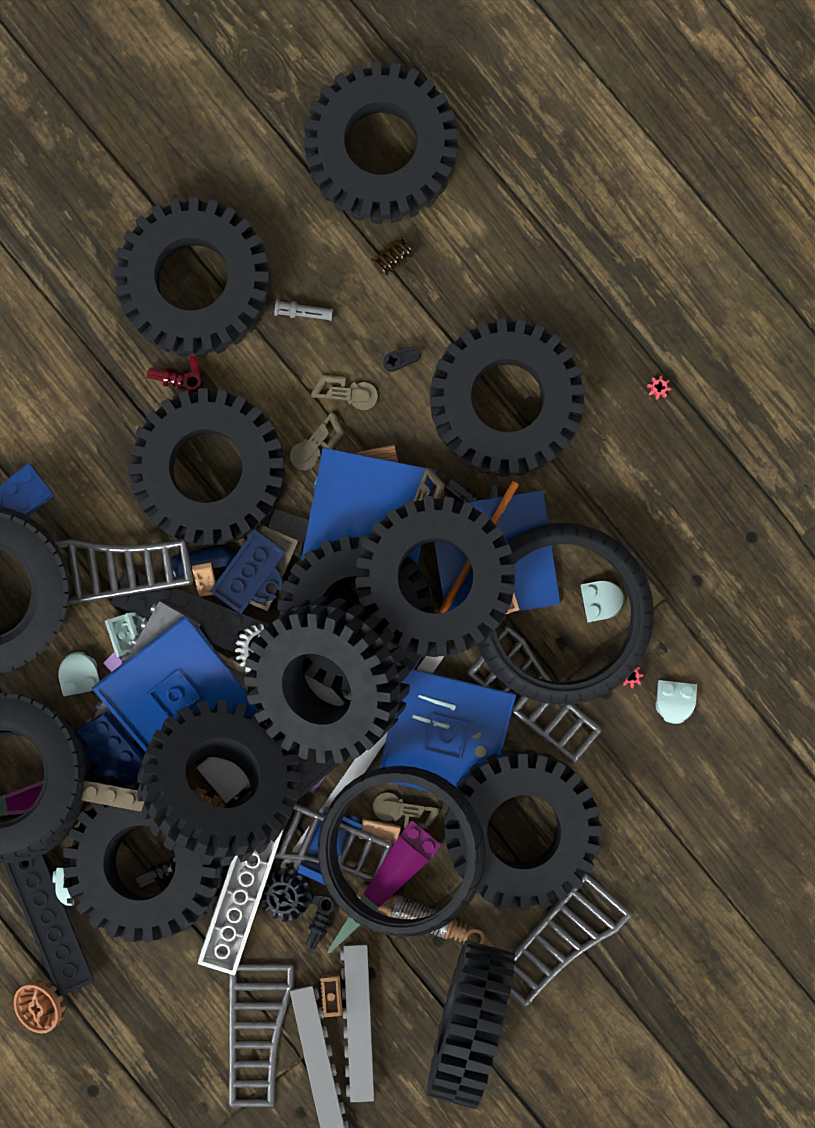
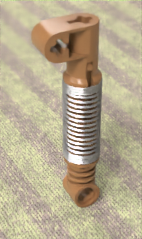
(400, 908)

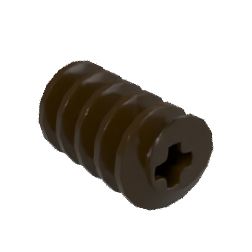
(392, 256)

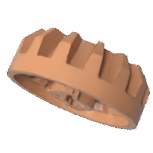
(34, 1003)

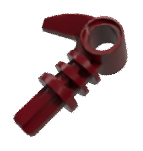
(175, 379)

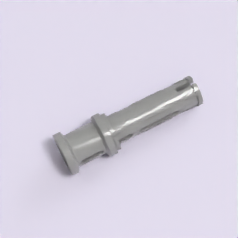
(293, 309)

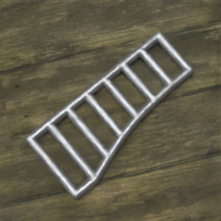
(128, 550)
(530, 721)
(353, 831)
(579, 949)
(276, 1026)

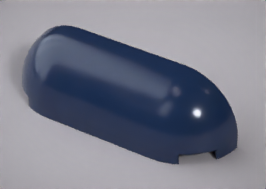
(217, 555)

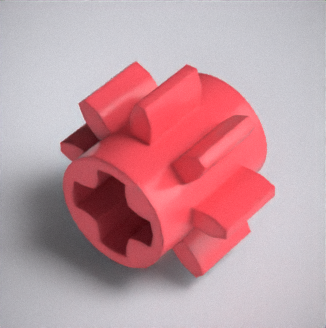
(663, 385)
(636, 675)

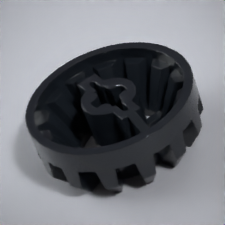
(297, 892)

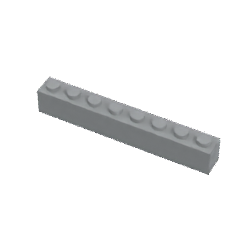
(358, 1022)
(317, 1057)

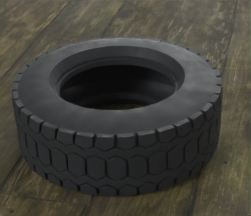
(49, 585)
(64, 776)

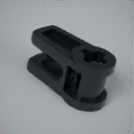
(403, 358)

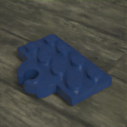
(250, 573)
(111, 750)

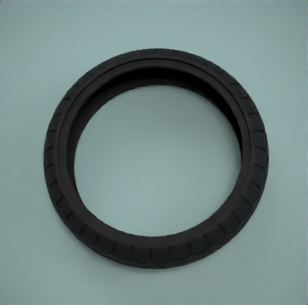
(638, 633)

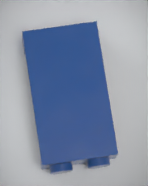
(313, 870)

